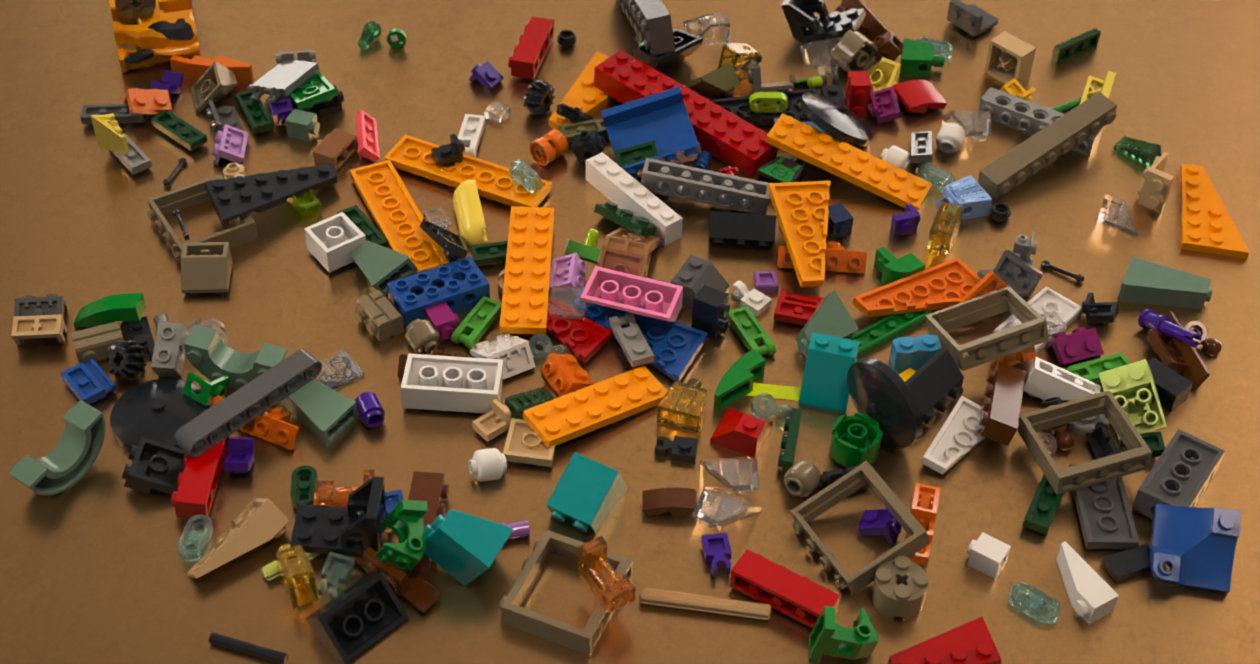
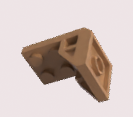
(627, 252)

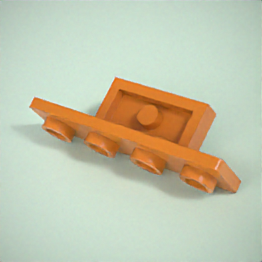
(836, 259)
(271, 426)

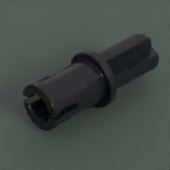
(573, 114)

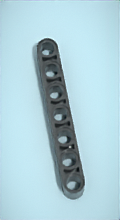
(247, 403)

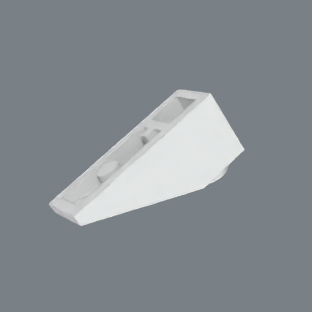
(1050, 381)
(1085, 588)

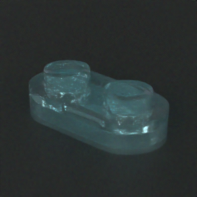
(941, 48)
(525, 175)
(935, 175)
(192, 542)
(1034, 603)

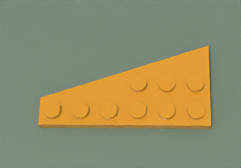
(583, 93)
(1204, 218)
(804, 224)

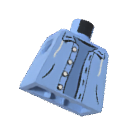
(969, 195)

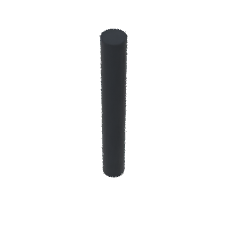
(248, 648)

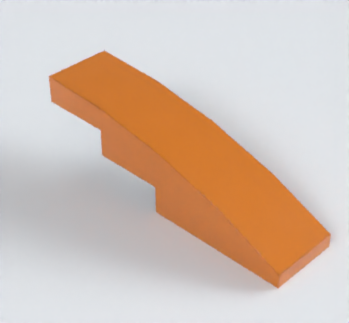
(195, 67)
(924, 509)

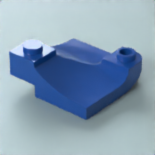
(1195, 545)

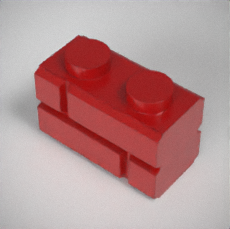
(858, 92)

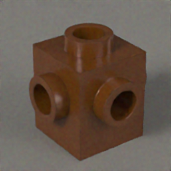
(888, 46)

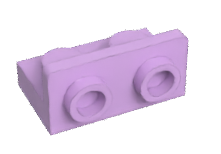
(230, 144)
(567, 271)

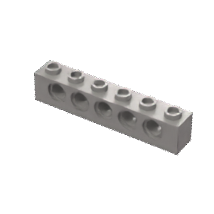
(1027, 116)
(705, 186)

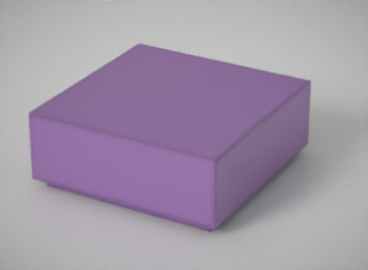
(766, 281)

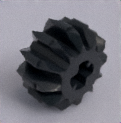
(539, 97)
(126, 360)

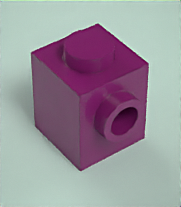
(442, 319)

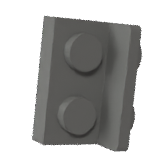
(222, 116)
(33, 306)

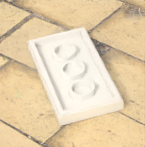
(1045, 302)

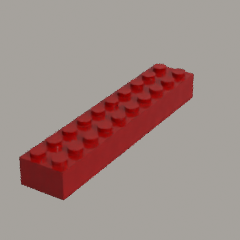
(715, 128)

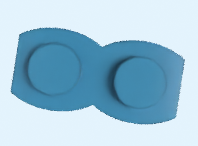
(913, 352)

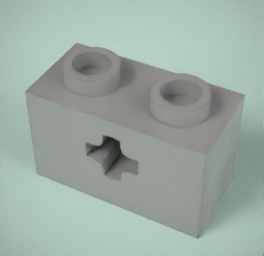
(169, 349)

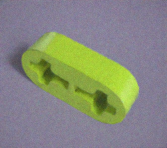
(768, 102)

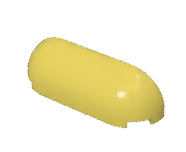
(469, 214)

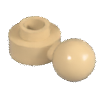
(233, 170)

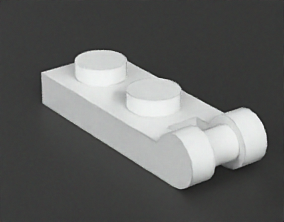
(471, 133)

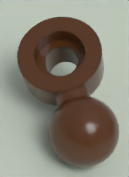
(1211, 346)
(1064, 439)

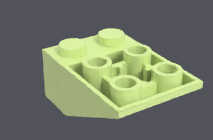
(1136, 394)

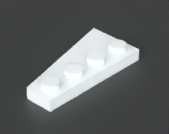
(956, 437)

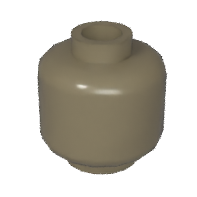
(422, 336)
(802, 478)

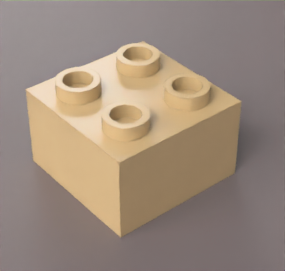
(1009, 58)

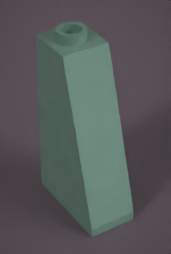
(1163, 285)
(321, 411)

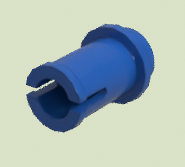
(702, 162)

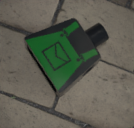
(781, 171)

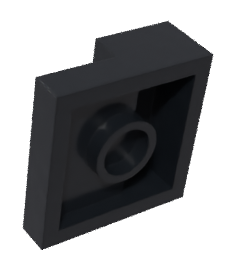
(154, 467)

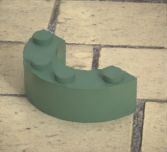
(216, 359)
(71, 457)

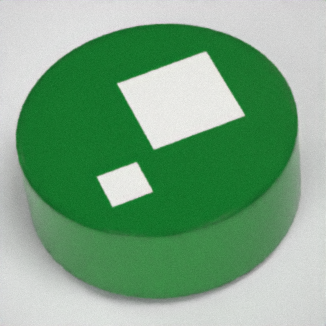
(396, 38)

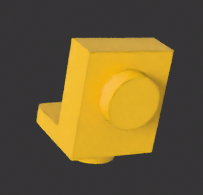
(1014, 88)

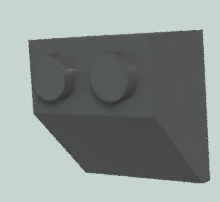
(694, 275)

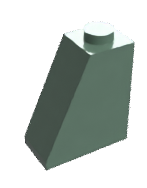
(382, 264)
(828, 319)

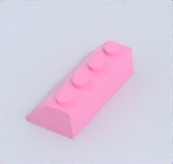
(633, 294)

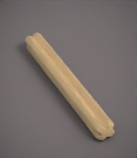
(705, 603)

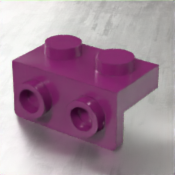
(884, 105)
(1077, 346)

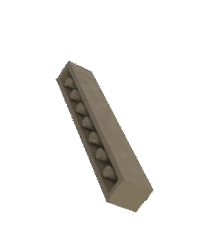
(1047, 145)

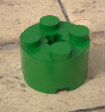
(855, 440)

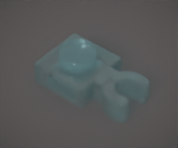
(335, 572)

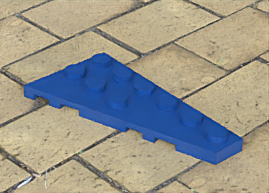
(671, 342)

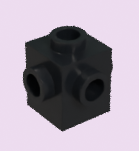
(587, 145)

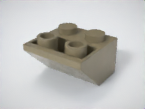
(206, 267)

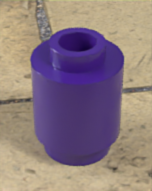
(370, 409)

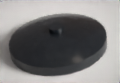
(835, 119)
(887, 399)
(154, 412)

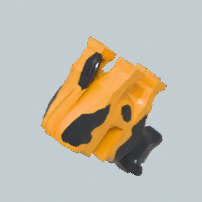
(156, 37)

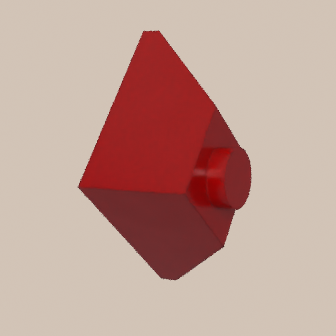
(741, 432)

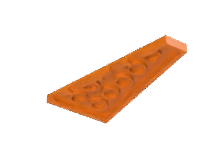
(924, 291)

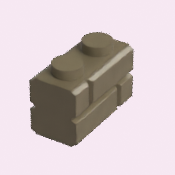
(379, 315)
(96, 341)

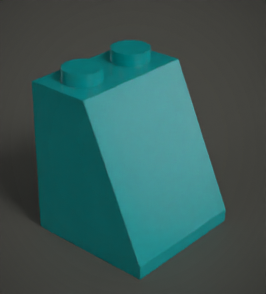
(826, 373)
(586, 493)
(464, 544)

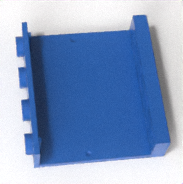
(652, 118)

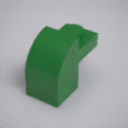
(896, 269)

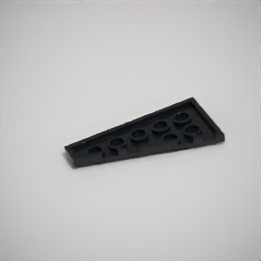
(741, 107)
(259, 192)

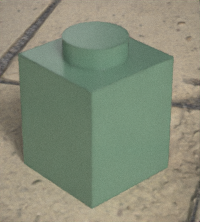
(302, 125)

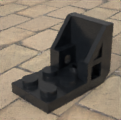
(812, 28)
(343, 529)

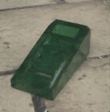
(1138, 150)
(518, 402)

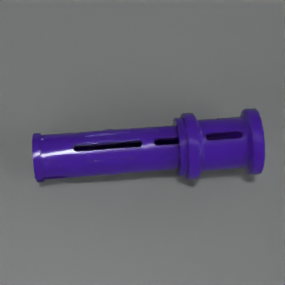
(1162, 323)

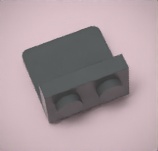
(970, 17)
(754, 77)
(1015, 273)

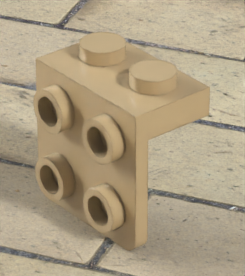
(1156, 185)

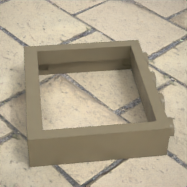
(189, 196)
(994, 346)
(1091, 472)
(835, 493)
(547, 627)

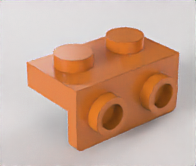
(147, 101)
(565, 373)

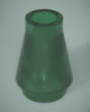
(370, 33)

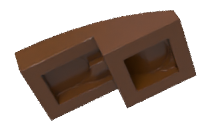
(676, 500)

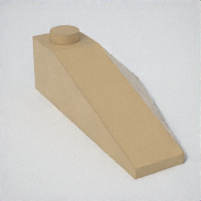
(252, 527)

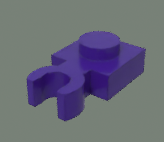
(718, 550)

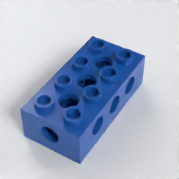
(455, 283)

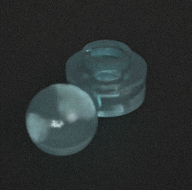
(545, 341)
(769, 402)

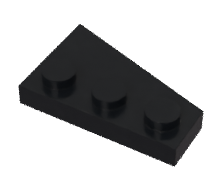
(449, 241)

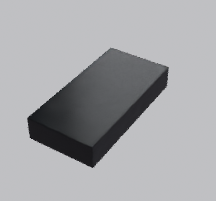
(1128, 563)

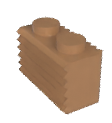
(335, 149)

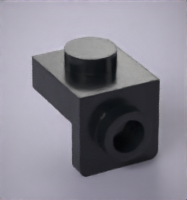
(1099, 312)

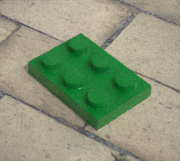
(313, 91)

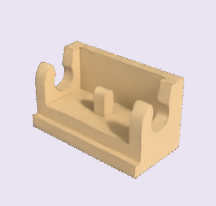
(38, 327)

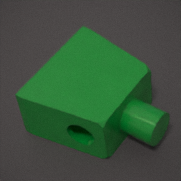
(918, 58)

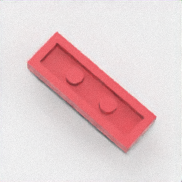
(367, 136)

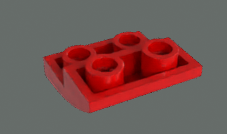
(919, 95)

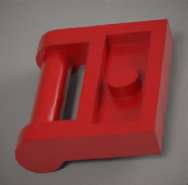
(795, 307)

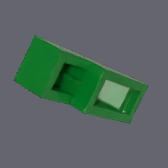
(120, 307)
(739, 380)

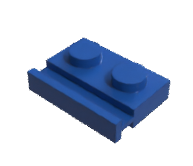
(88, 381)

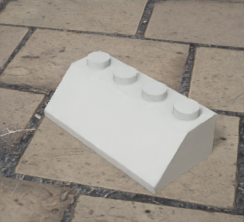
(451, 383)

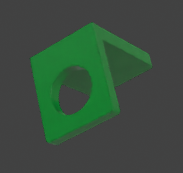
(208, 389)

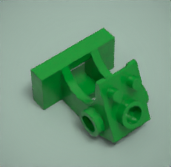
(407, 523)
(836, 640)

